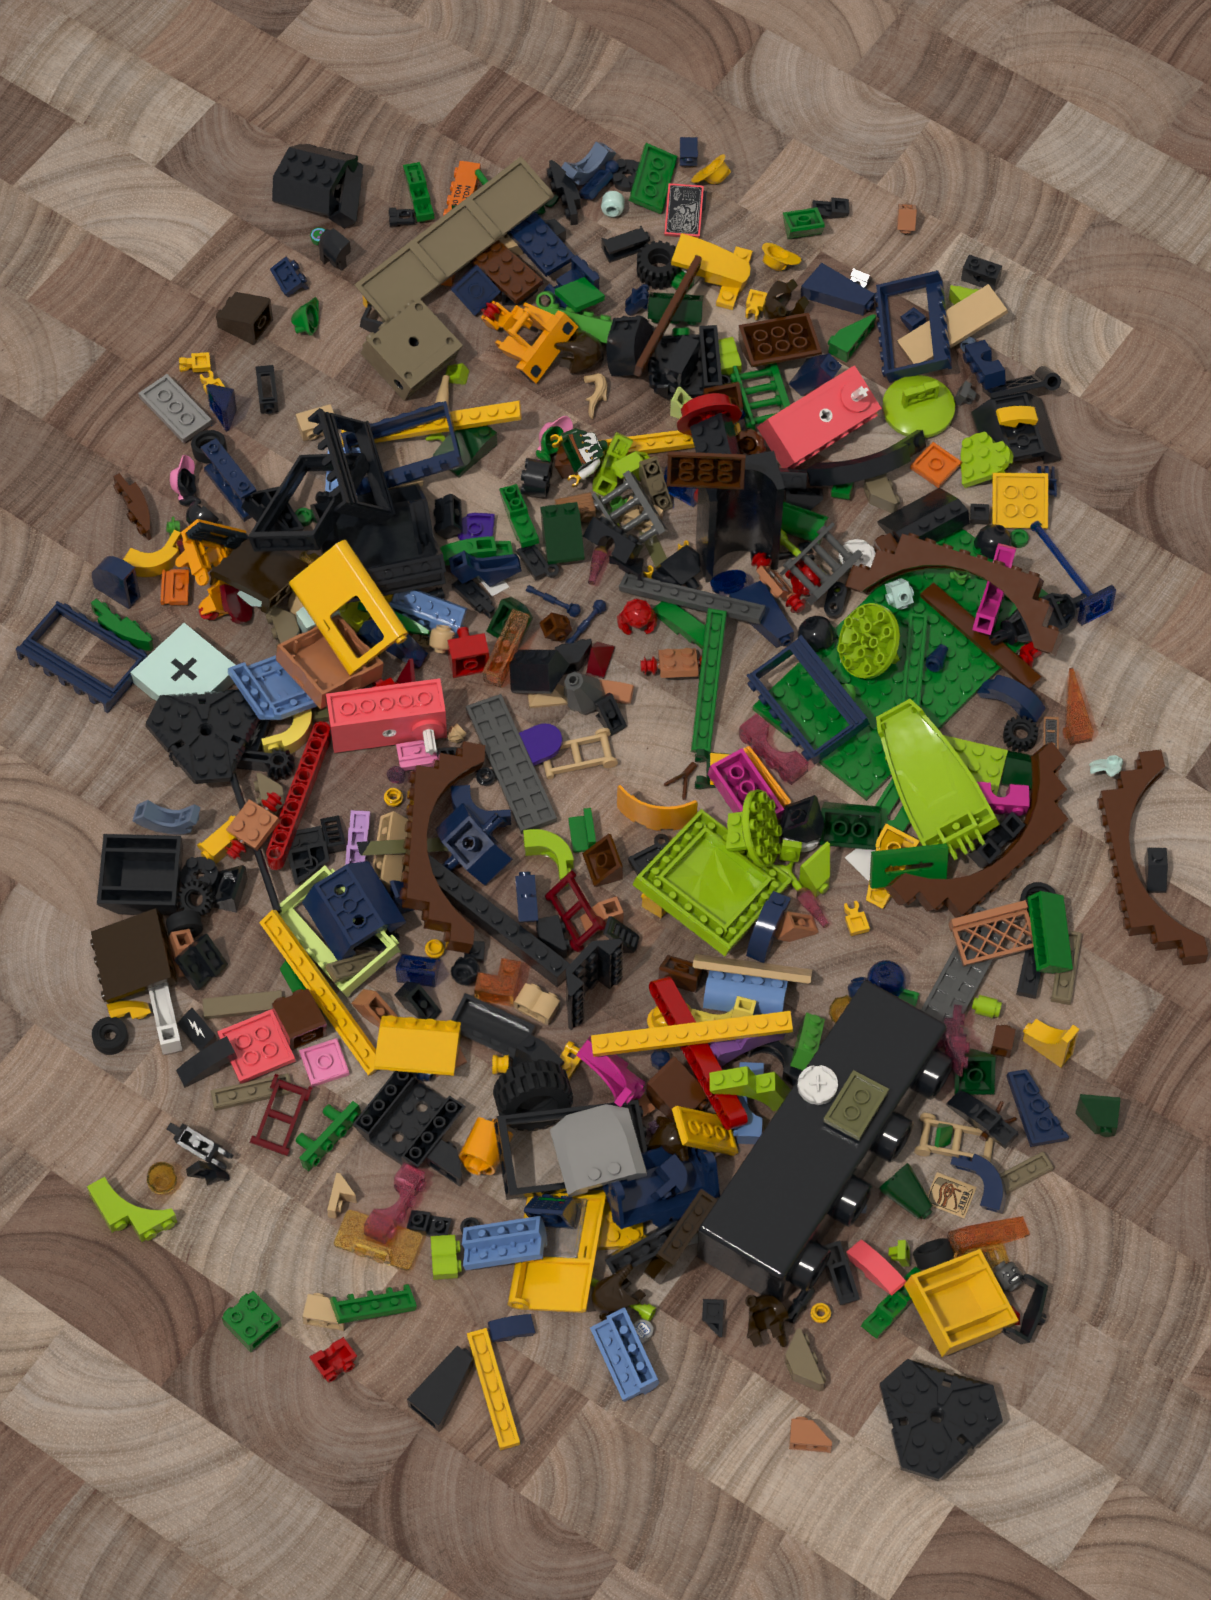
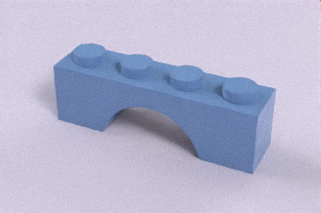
(753, 1129)

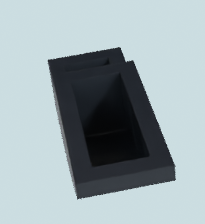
(206, 1062)
(840, 1275)

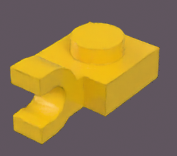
(198, 362)

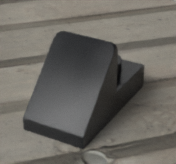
(609, 713)

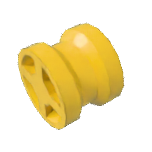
(500, 1064)

